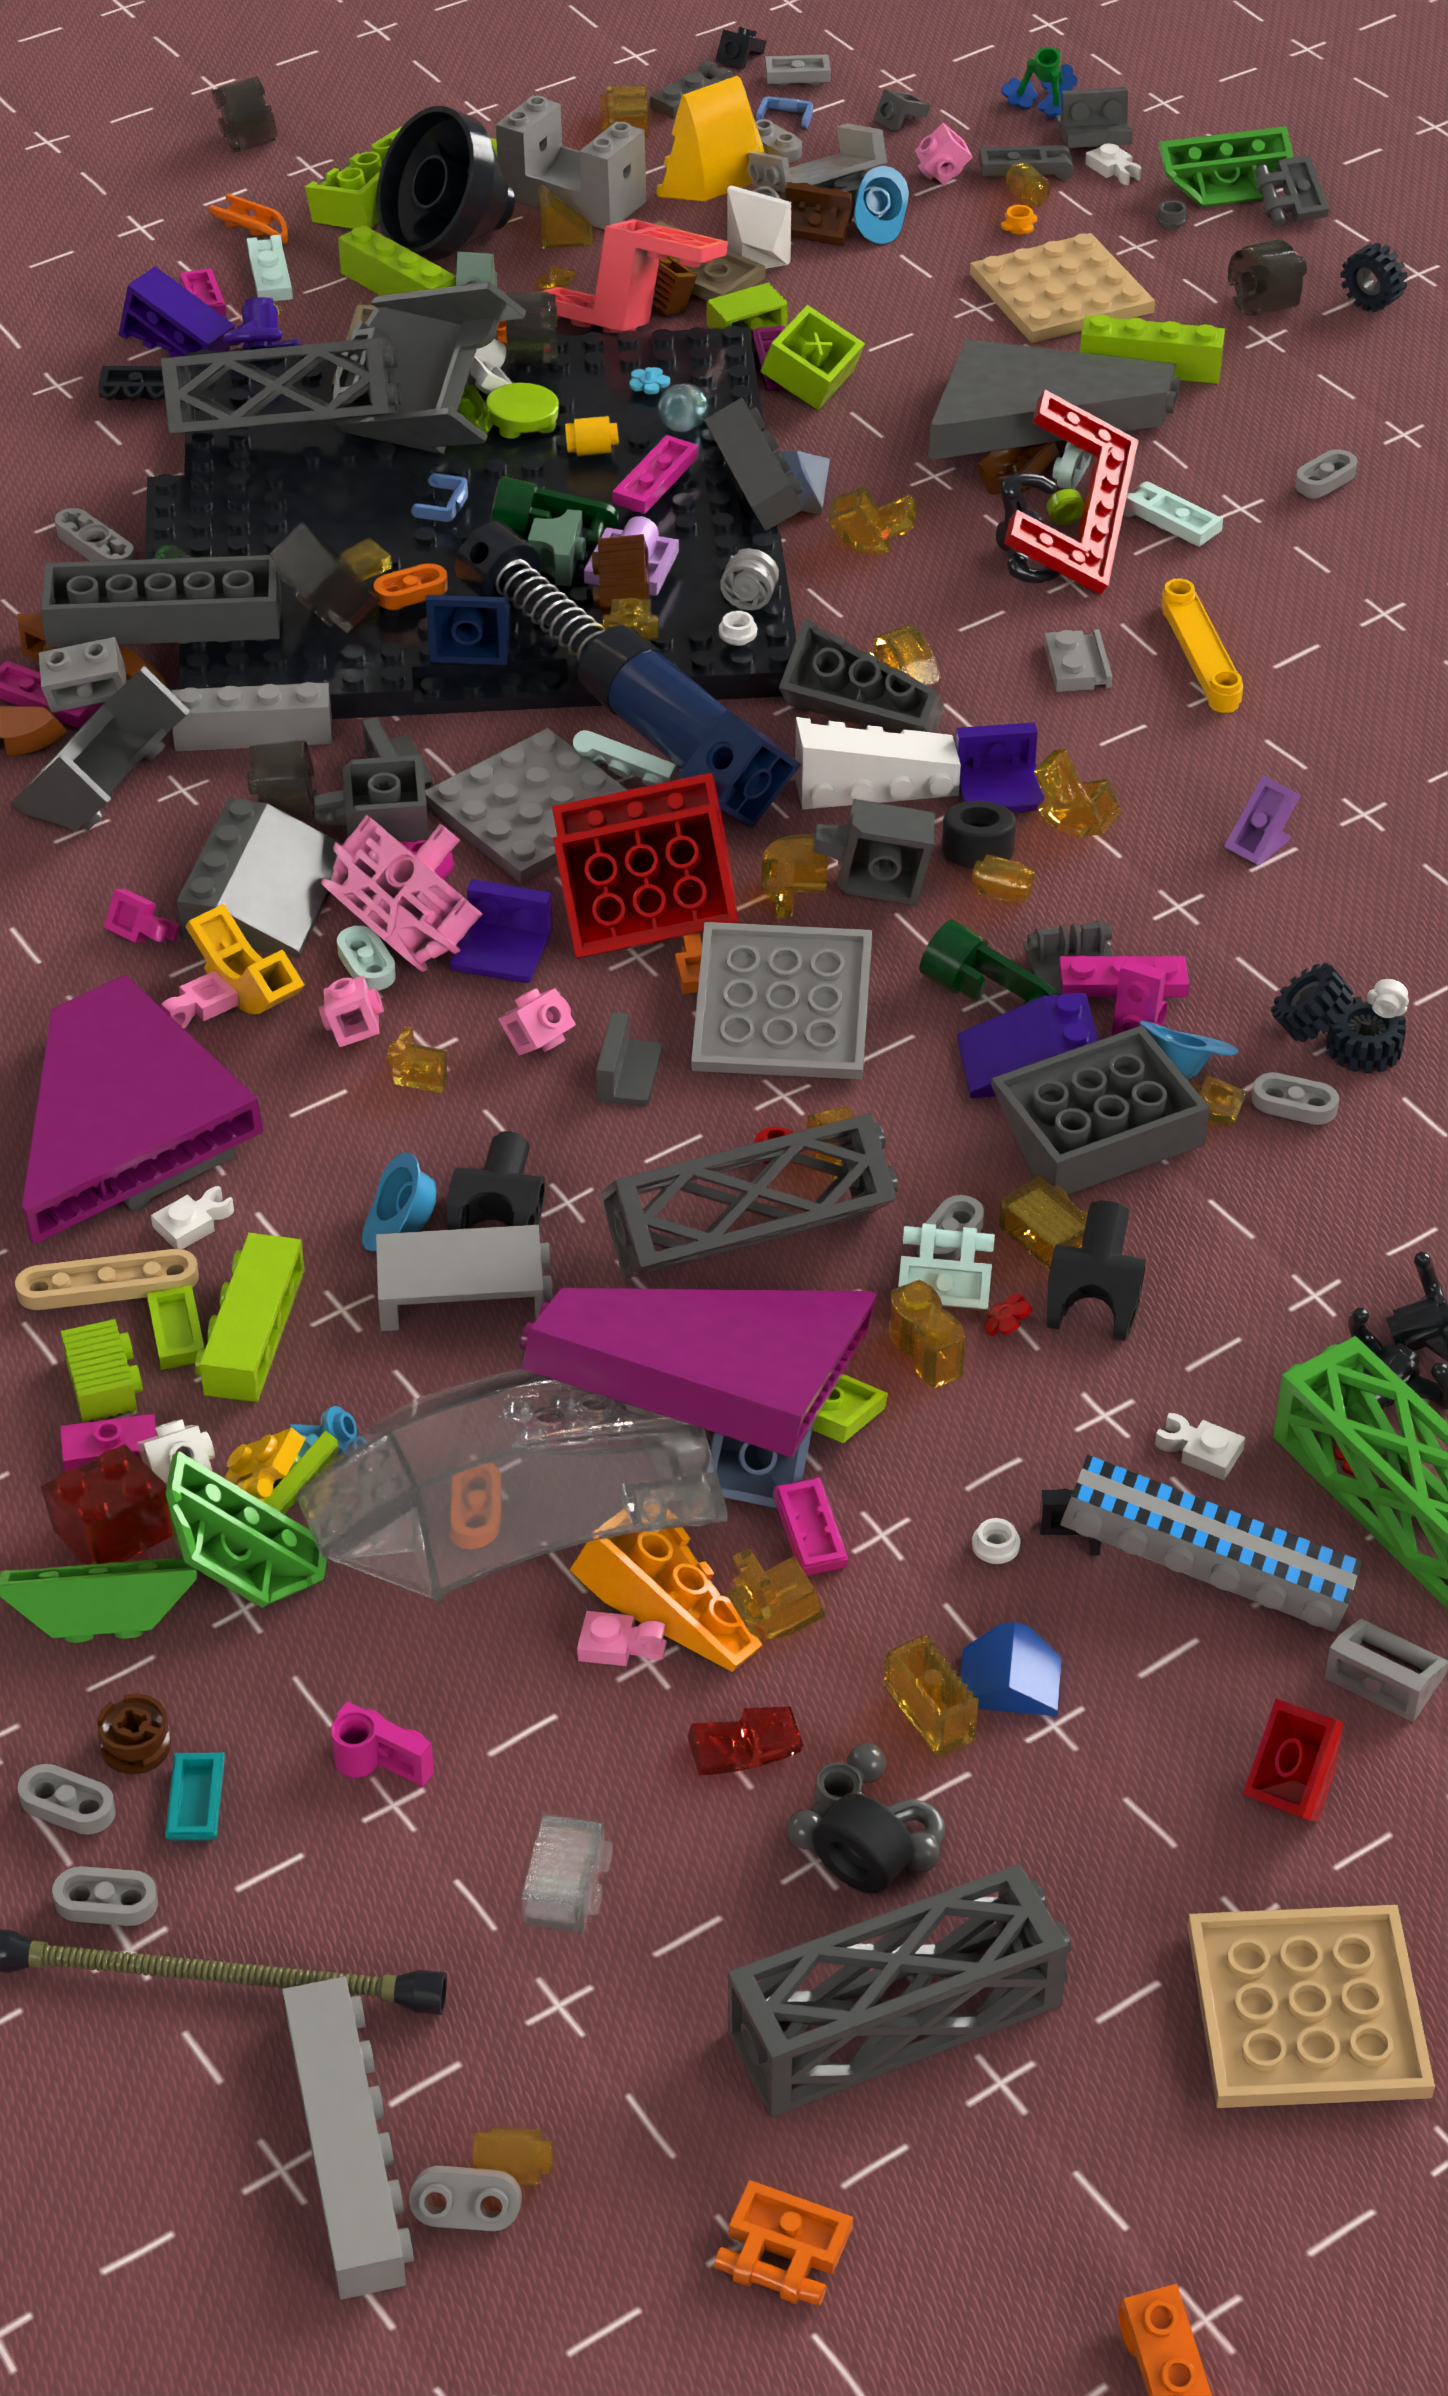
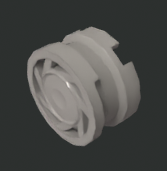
(749, 577)

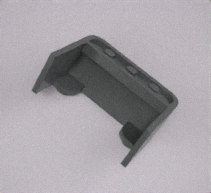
(102, 753)

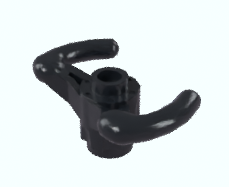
(1014, 501)
(1426, 1320)
(1401, 1362)

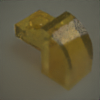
(870, 527)
(908, 652)
(1072, 805)
(792, 867)
(773, 1600)

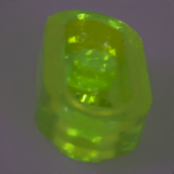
(475, 409)

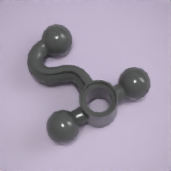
(866, 1765)

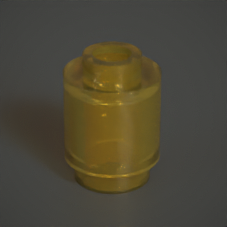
(1027, 185)
(1003, 879)
(514, 2151)

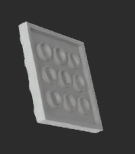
(509, 800)
(782, 1000)

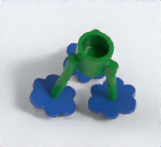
(1052, 76)

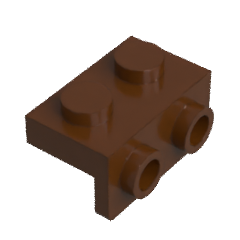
(819, 212)
(1002, 463)

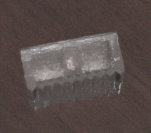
(565, 1872)

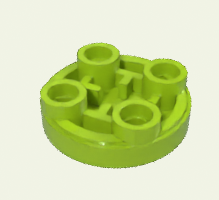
(523, 409)

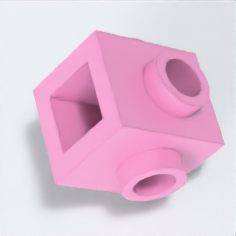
(942, 154)
(351, 1010)
(537, 1021)

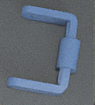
(786, 105)
(455, 503)

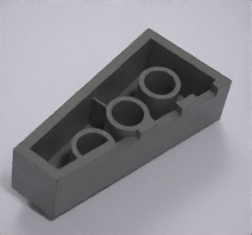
(855, 686)

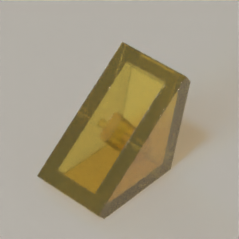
(560, 224)

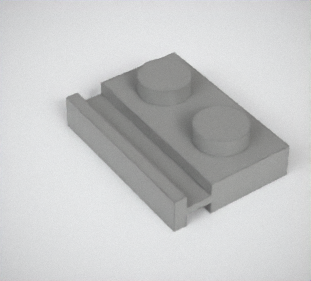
(1077, 660)

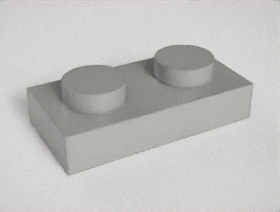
(797, 69)

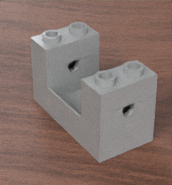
(599, 182)

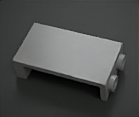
(859, 150)
(460, 1268)

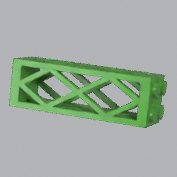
(1319, 1398)

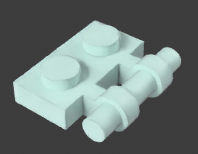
(957, 1283)

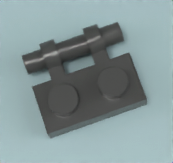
(1301, 187)

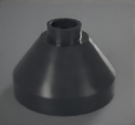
(441, 184)

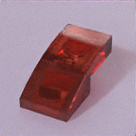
(753, 1741)

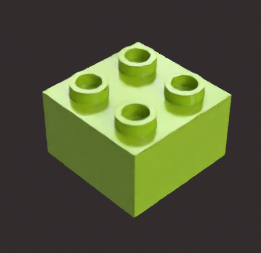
(812, 357)

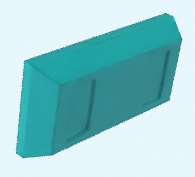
(195, 1796)

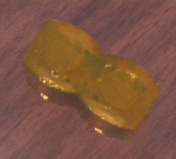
(626, 105)
(927, 1333)

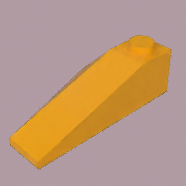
(663, 1582)

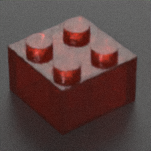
(109, 1507)

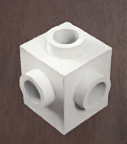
(158, 1450)

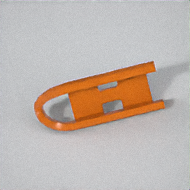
(257, 225)

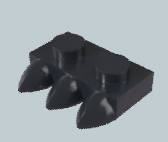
(131, 383)

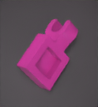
(134, 919)

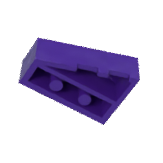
(171, 317)

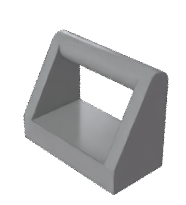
(1380, 1678)

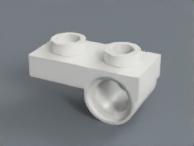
(487, 367)

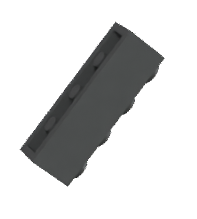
(754, 464)

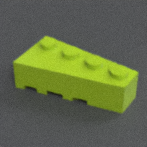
(350, 195)

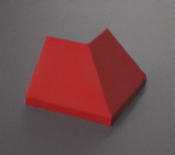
(1295, 1760)

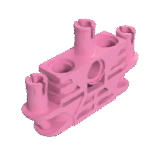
(402, 891)

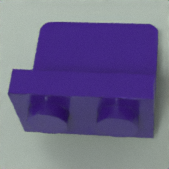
(999, 765)

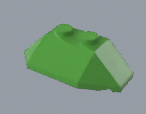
(1222, 166)
(239, 1536)
(98, 1597)

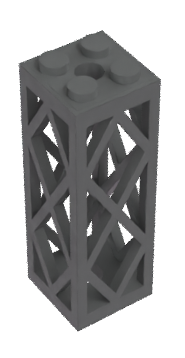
(184, 393)
(862, 1171)
(1033, 1967)

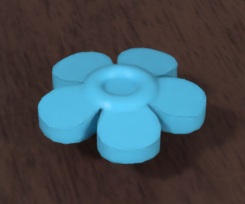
(648, 380)

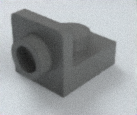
(898, 105)

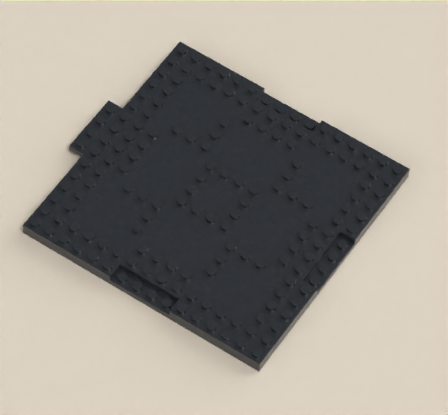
(260, 482)

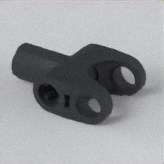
(499, 1189)
(1097, 1270)

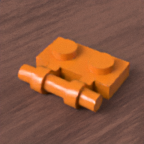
(789, 2228)

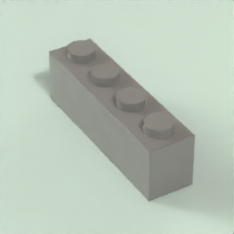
(253, 716)

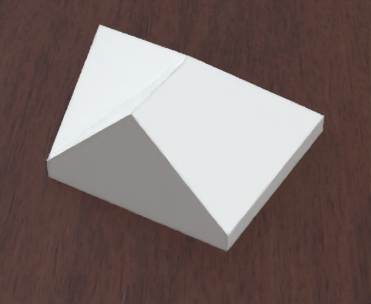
(759, 227)

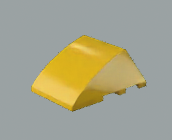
(711, 143)

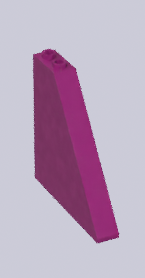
(123, 1107)
(707, 1357)

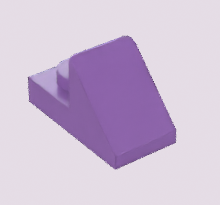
(1261, 824)

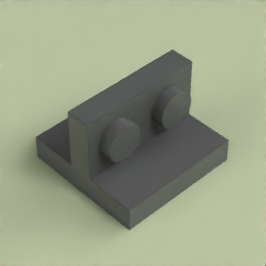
(1094, 117)

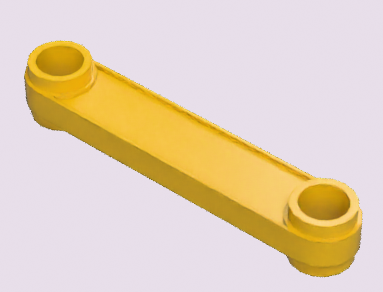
(1202, 645)

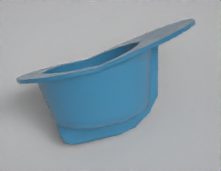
(881, 204)
(1187, 1050)
(401, 1202)

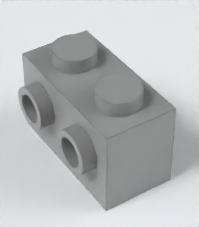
(81, 674)

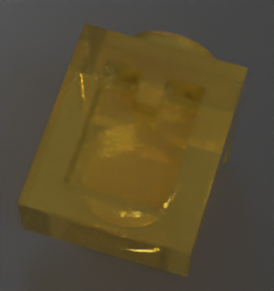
(417, 1064)

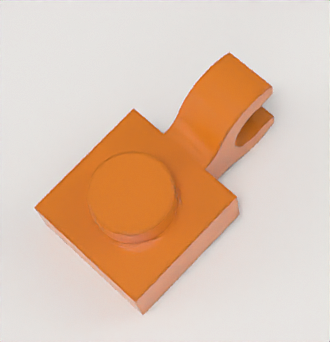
(688, 963)

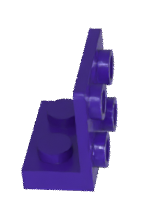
(509, 933)

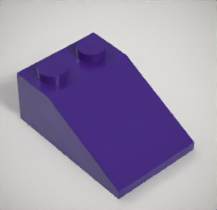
(1023, 1038)

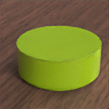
(1065, 507)

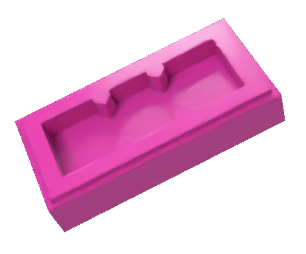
(204, 286)
(89, 1440)
(810, 1526)

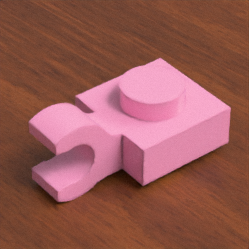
(201, 997)
(613, 1637)

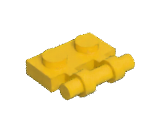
(263, 1462)

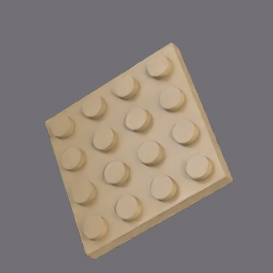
(1059, 283)
(1309, 2006)

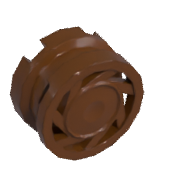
(135, 1733)

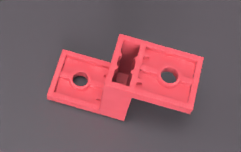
(630, 273)

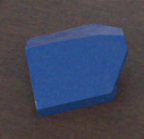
(1013, 1671)

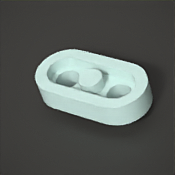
(1071, 466)
(366, 956)

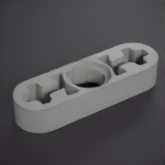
(91, 529)

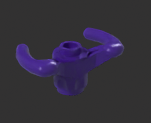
(258, 327)

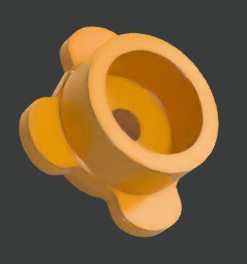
(1019, 220)

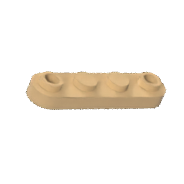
(104, 1279)

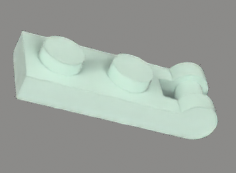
(269, 268)
(1172, 514)
(624, 759)

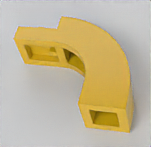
(257, 980)

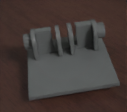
(1049, 944)

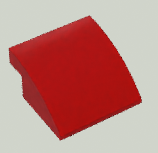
(644, 865)

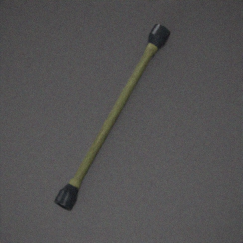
(418, 1990)

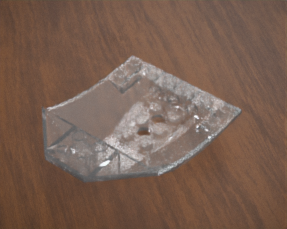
(483, 1484)

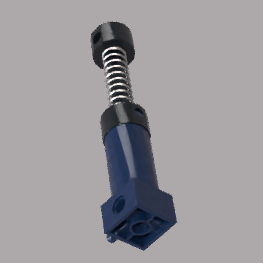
(634, 679)

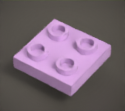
(661, 551)

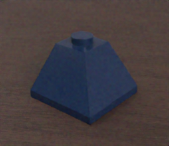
(468, 629)

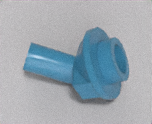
(334, 1421)

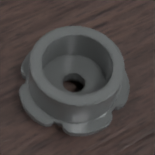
(1172, 214)

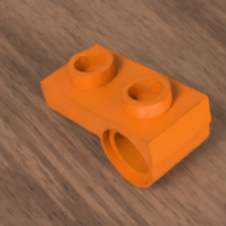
(1163, 2343)

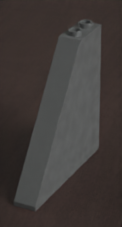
(998, 385)

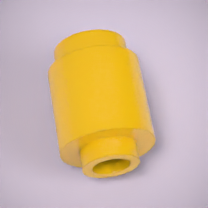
(591, 436)

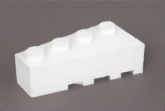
(872, 765)

